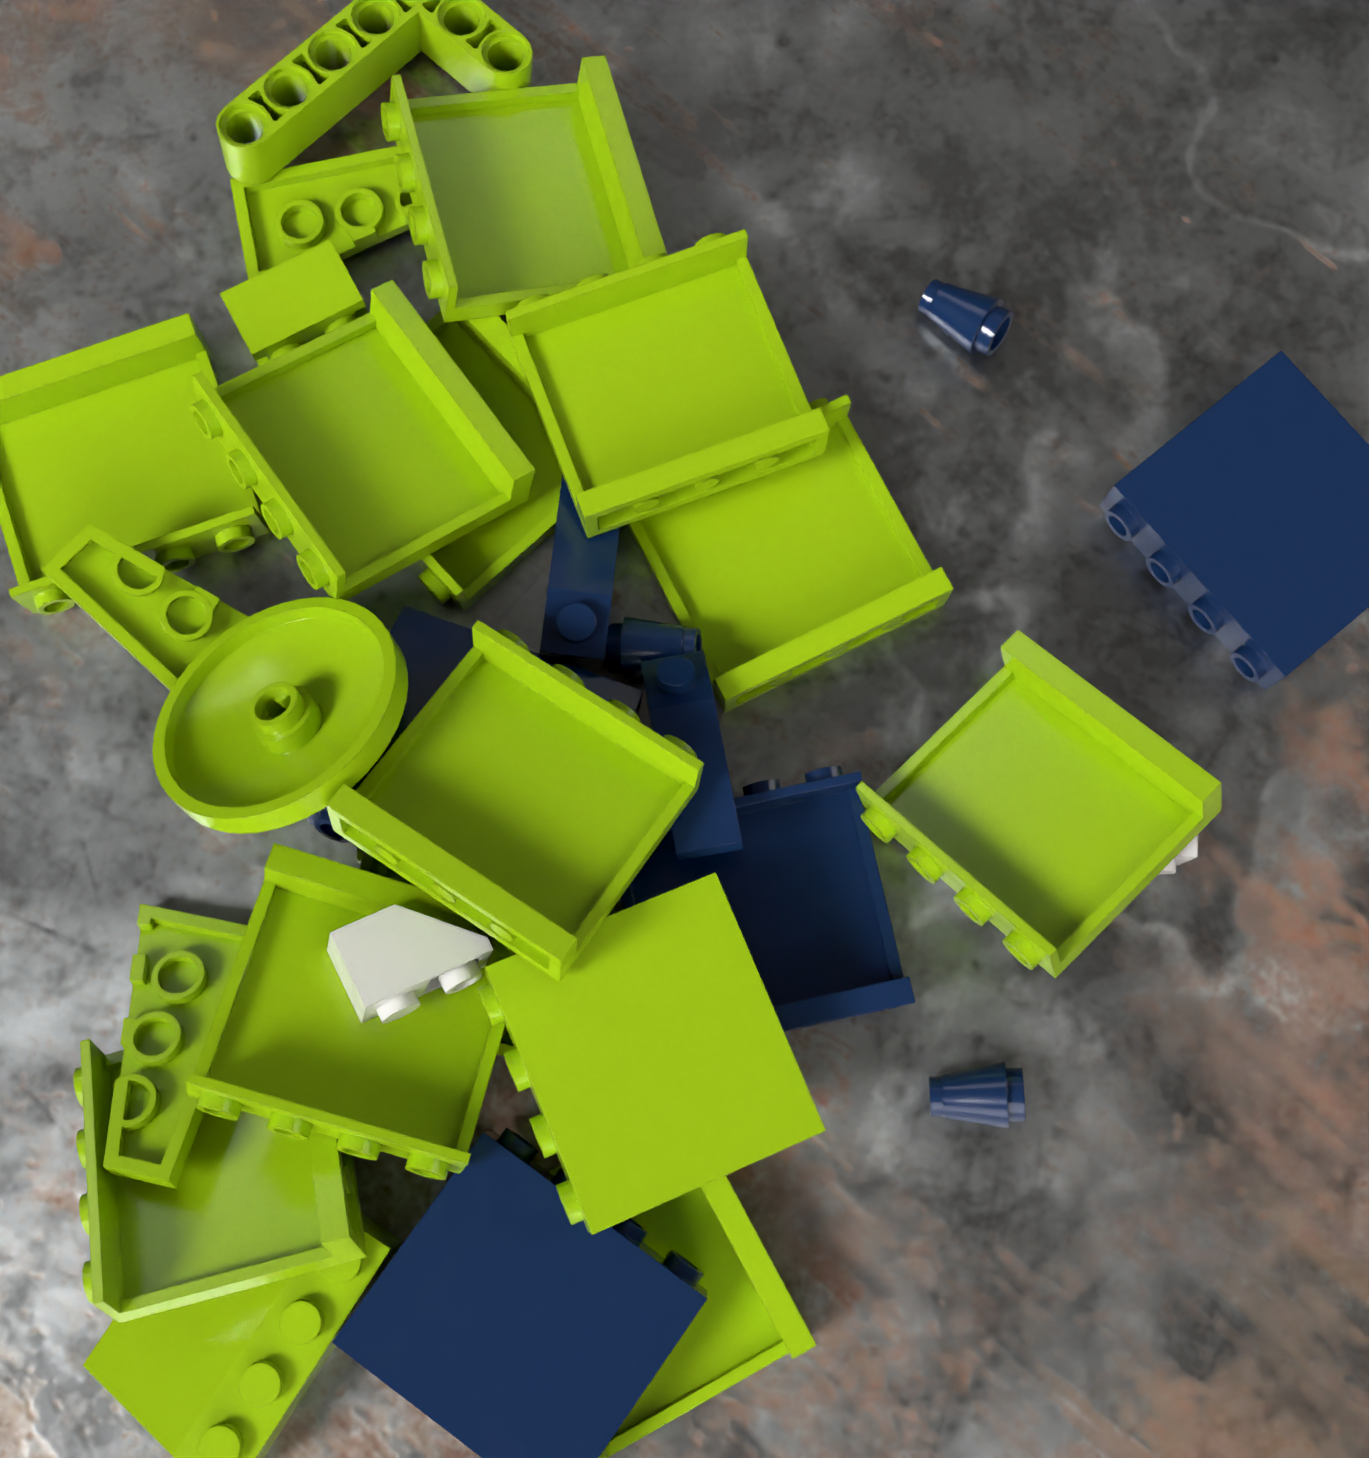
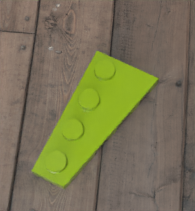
(303, 205)
(140, 602)
(174, 997)

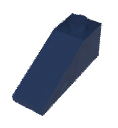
(578, 589)
(685, 707)

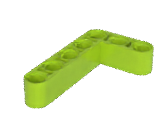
(351, 60)

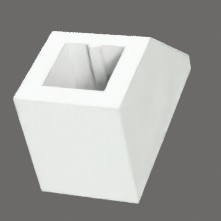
(401, 956)

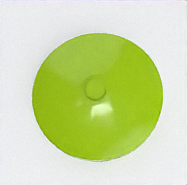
(280, 715)

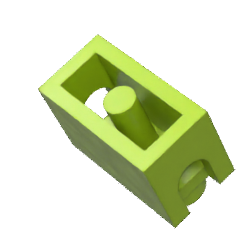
(294, 302)

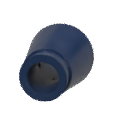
(967, 316)
(646, 640)
(980, 1095)

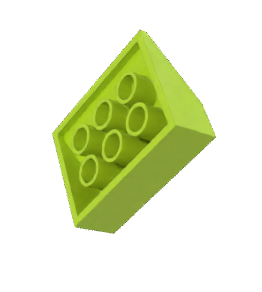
(235, 1366)

